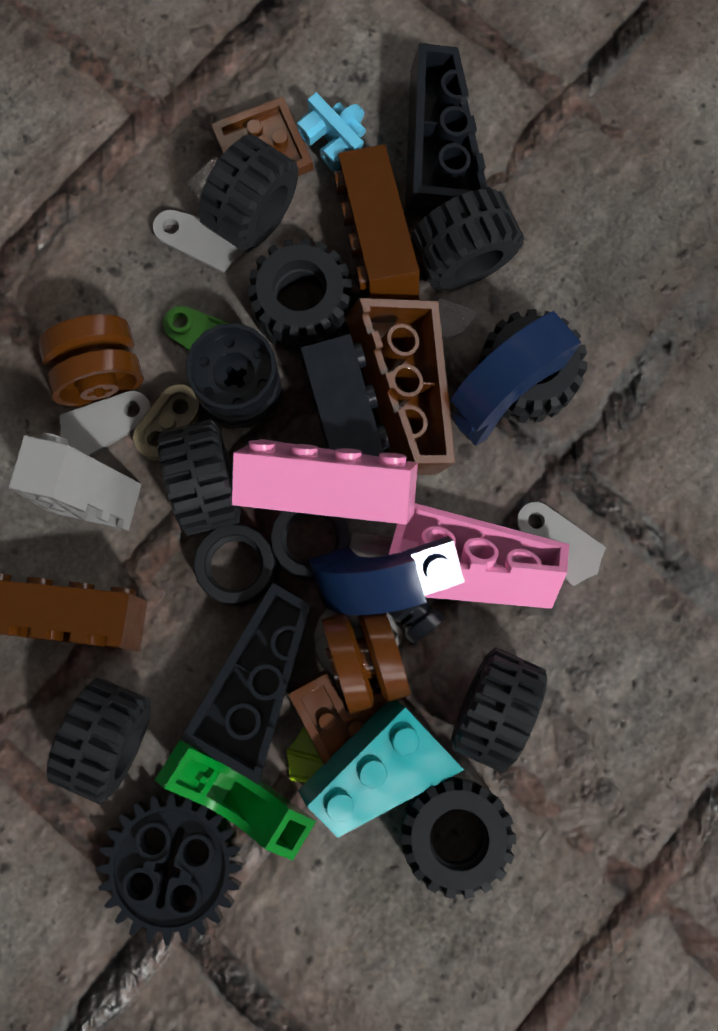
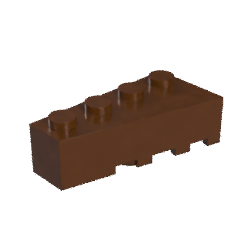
(377, 224)
(408, 377)
(71, 613)

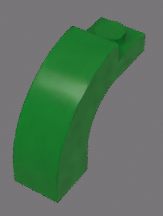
(252, 807)

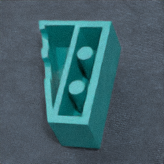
(377, 770)

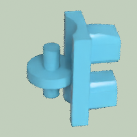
(338, 125)

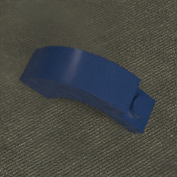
(510, 372)
(387, 582)

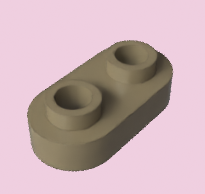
(163, 417)

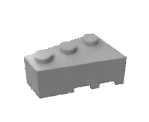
(73, 483)

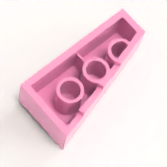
(324, 481)
(495, 560)

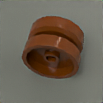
(90, 359)
(363, 658)

